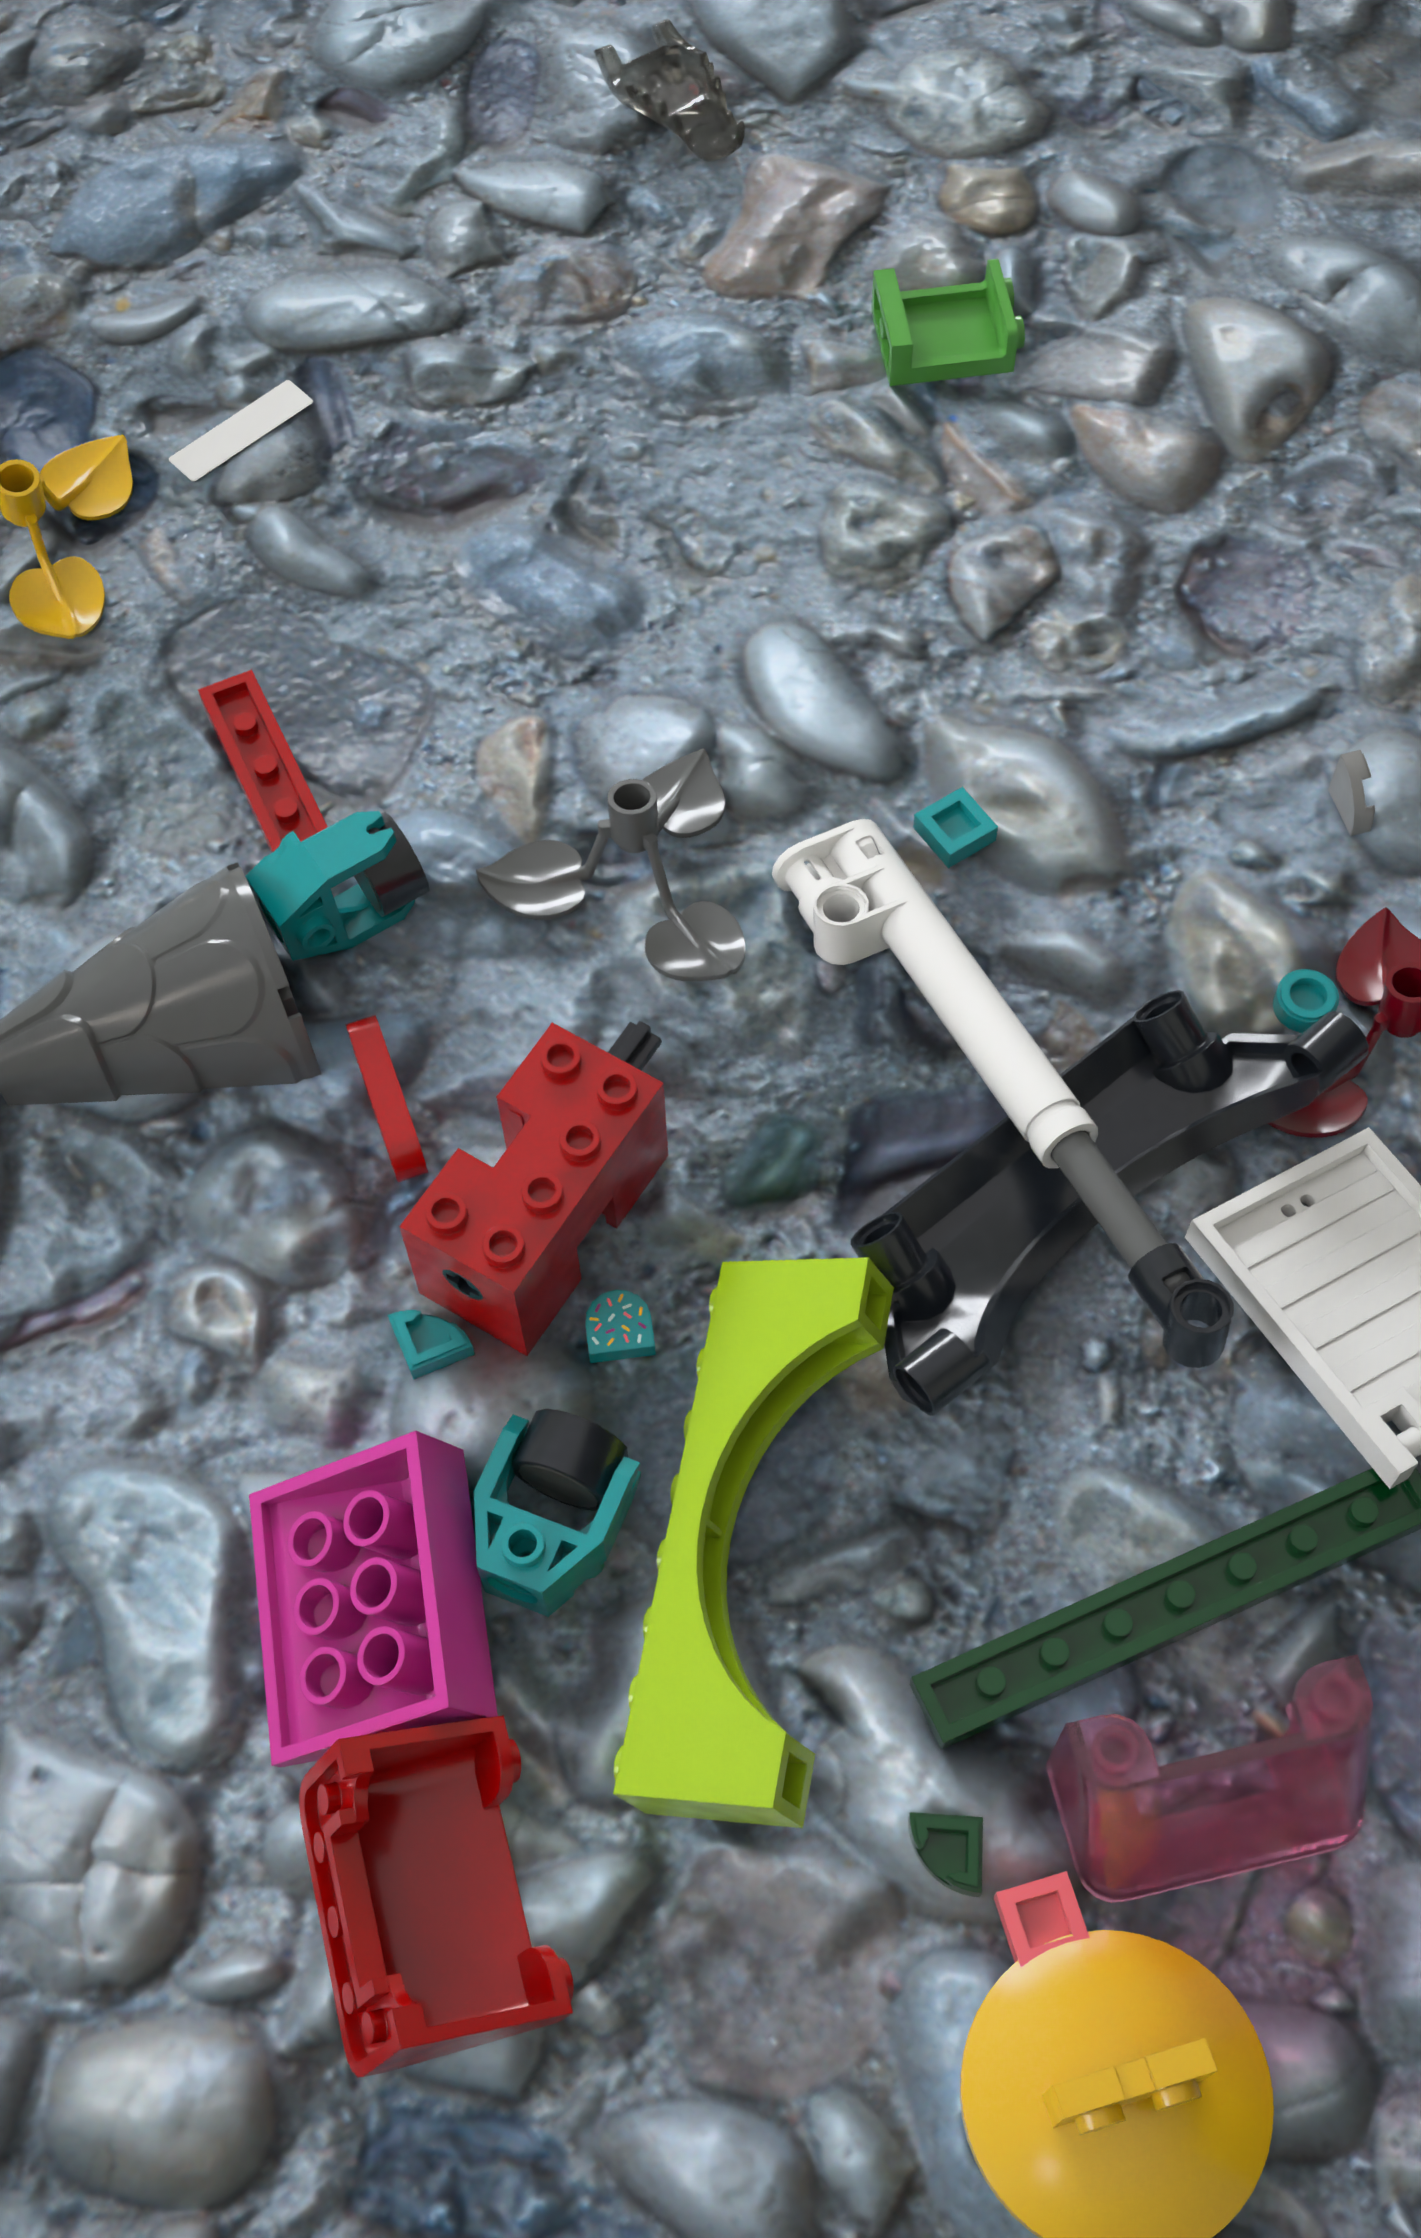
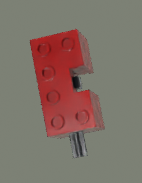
(579, 1143)

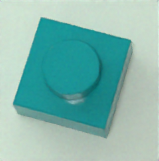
(955, 827)

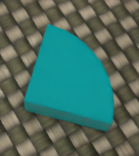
(429, 1341)

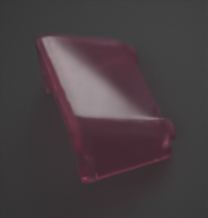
(1219, 1814)

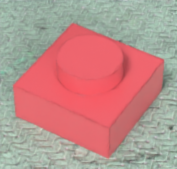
(1040, 1914)

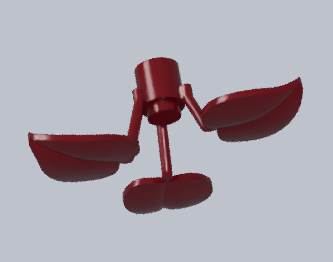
(1374, 968)

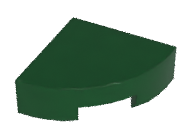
(950, 1849)

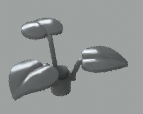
(684, 801)

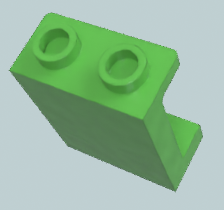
(946, 328)

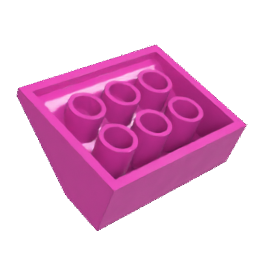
(370, 1598)

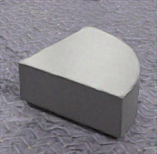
(1348, 792)

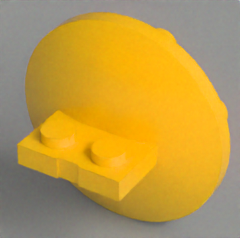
(1116, 2092)

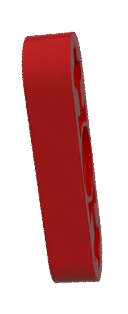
(387, 1099)

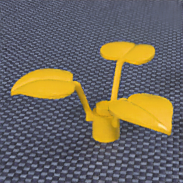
(94, 484)

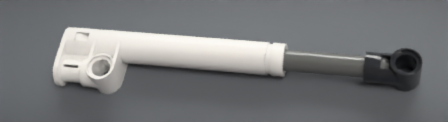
(867, 900)

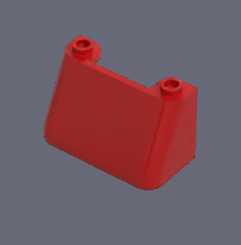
(424, 1895)

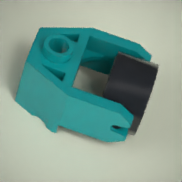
(297, 880)
(571, 1464)

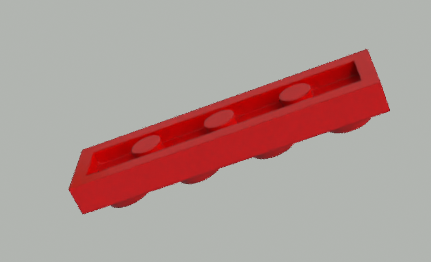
(261, 759)

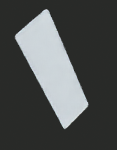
(240, 430)

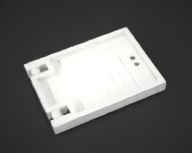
(1335, 1287)

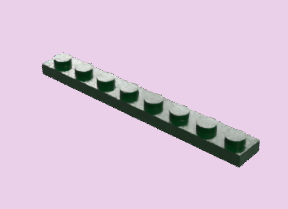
(1164, 1604)

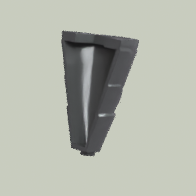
(163, 1010)

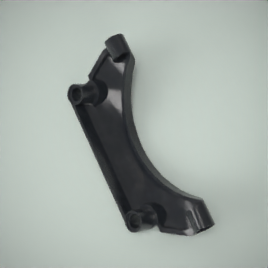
(998, 1220)

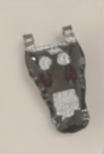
(677, 91)

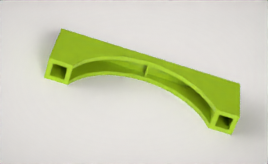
(695, 1726)

